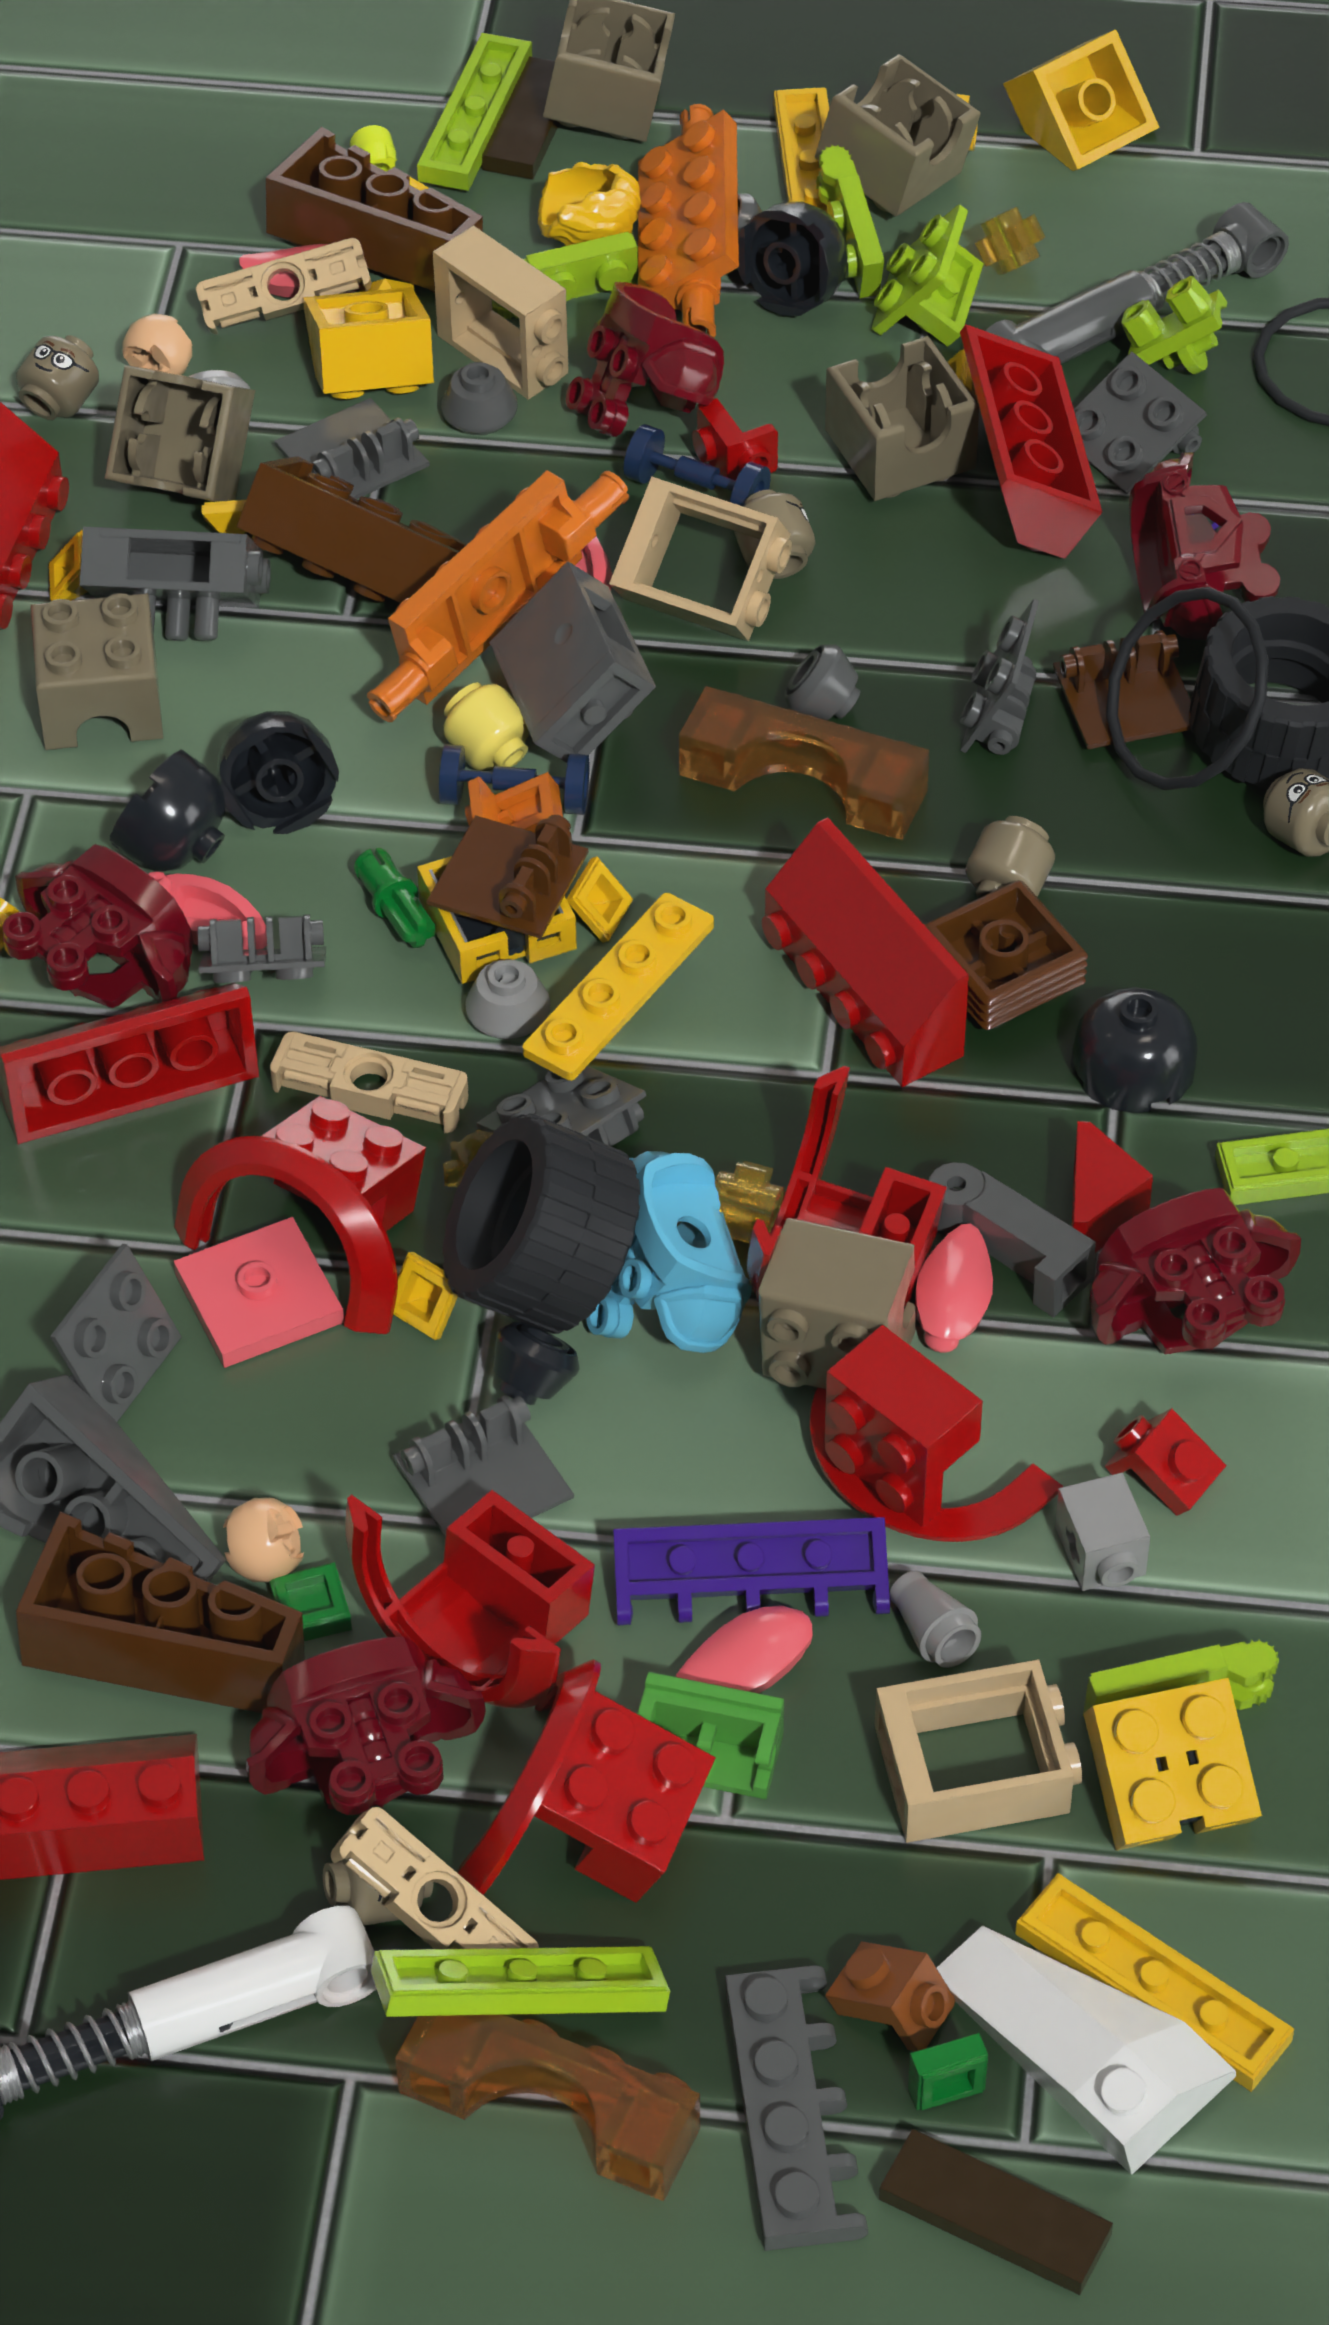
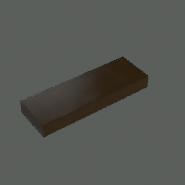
(522, 131)
(996, 2211)

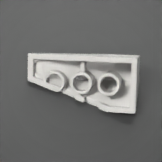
(1099, 2053)

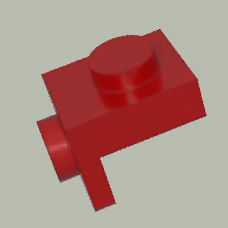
(727, 447)
(1167, 1458)

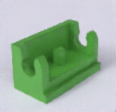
(728, 1723)

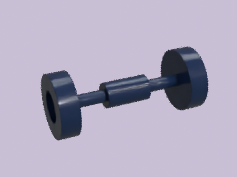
(646, 454)
(454, 775)

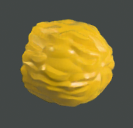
(588, 203)

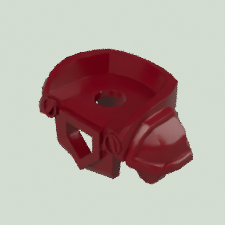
(640, 341)
(1186, 553)
(103, 908)
(1195, 1255)
(362, 1724)

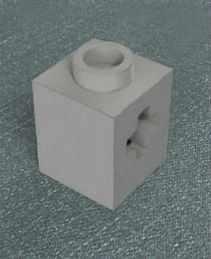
(1102, 1532)

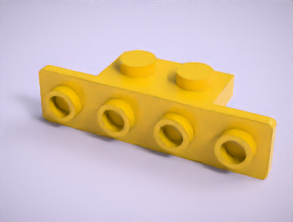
(618, 986)

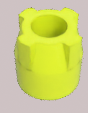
(378, 143)

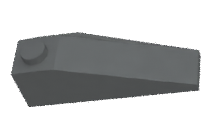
(77, 1460)

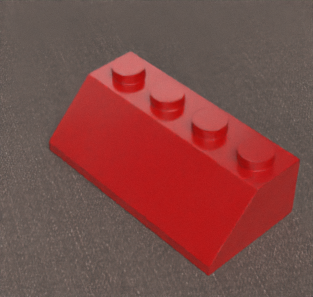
(1033, 441)
(29, 498)
(868, 956)
(128, 1062)
(100, 1807)

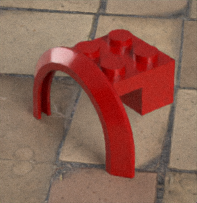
(344, 1164)
(900, 1210)
(893, 1430)
(490, 1605)
(602, 1781)

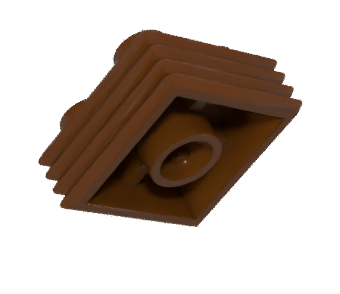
(1011, 952)

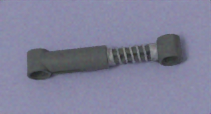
(1239, 243)

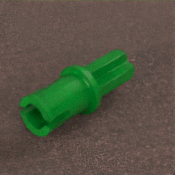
(394, 897)

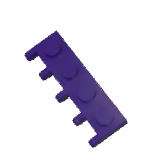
(751, 1562)

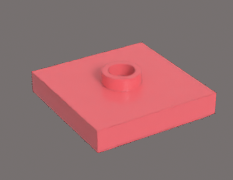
(258, 1292)

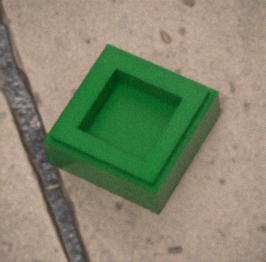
(318, 1596)
(947, 2072)

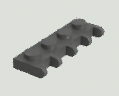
(786, 2109)

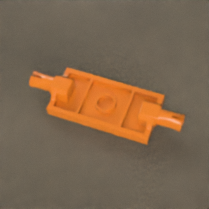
(690, 215)
(488, 584)

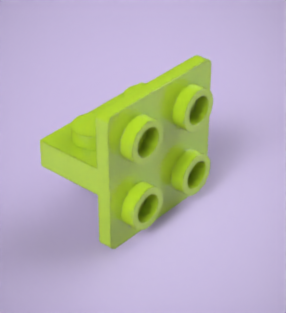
(931, 280)

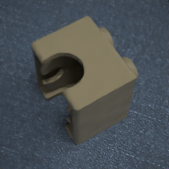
(609, 67)
(901, 135)
(905, 427)
(179, 434)
(94, 663)
(827, 1296)

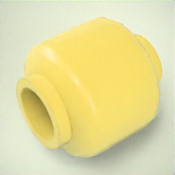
(487, 726)

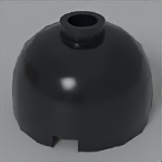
(792, 257)
(277, 772)
(174, 817)
(1135, 1050)

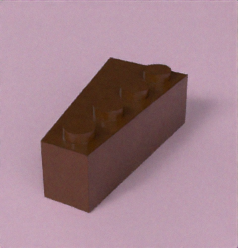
(338, 195)
(341, 534)
(151, 1624)

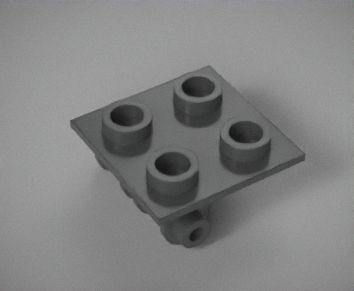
(1136, 422)
(358, 447)
(1003, 690)
(292, 961)
(589, 1105)
(116, 1334)
(483, 1455)

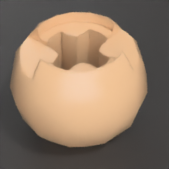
(157, 344)
(263, 1539)

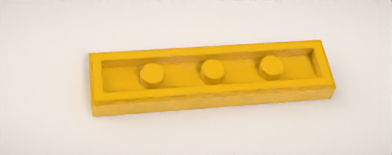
(799, 125)
(1112, 1949)

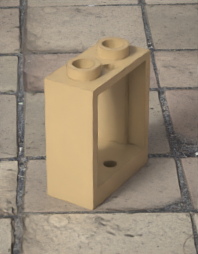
(485, 271)
(651, 536)
(964, 1700)

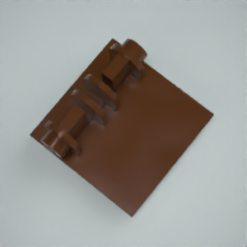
(1150, 694)
(510, 874)

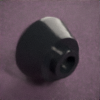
(532, 1362)

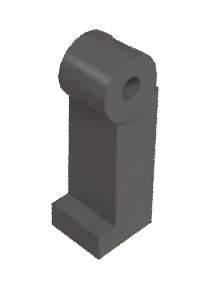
(1018, 1234)

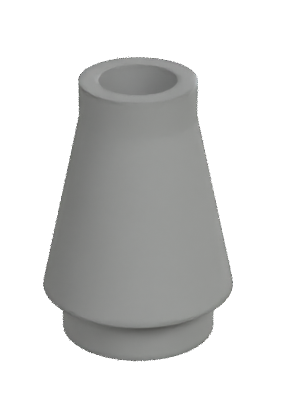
(938, 1622)

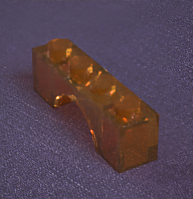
(741, 739)
(636, 2118)

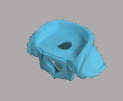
(681, 1270)

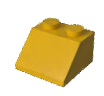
(1083, 102)
(369, 342)

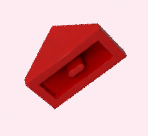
(1106, 1185)

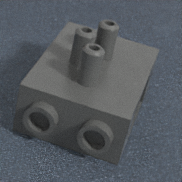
(176, 571)
(572, 664)

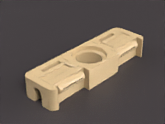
(246, 293)
(332, 1067)
(400, 1865)

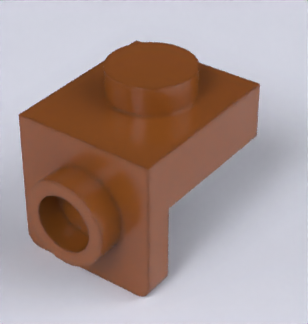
(893, 1989)

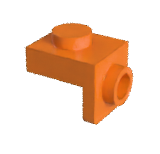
(517, 806)

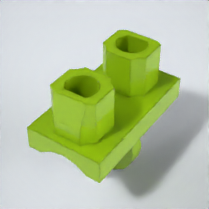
(1181, 335)

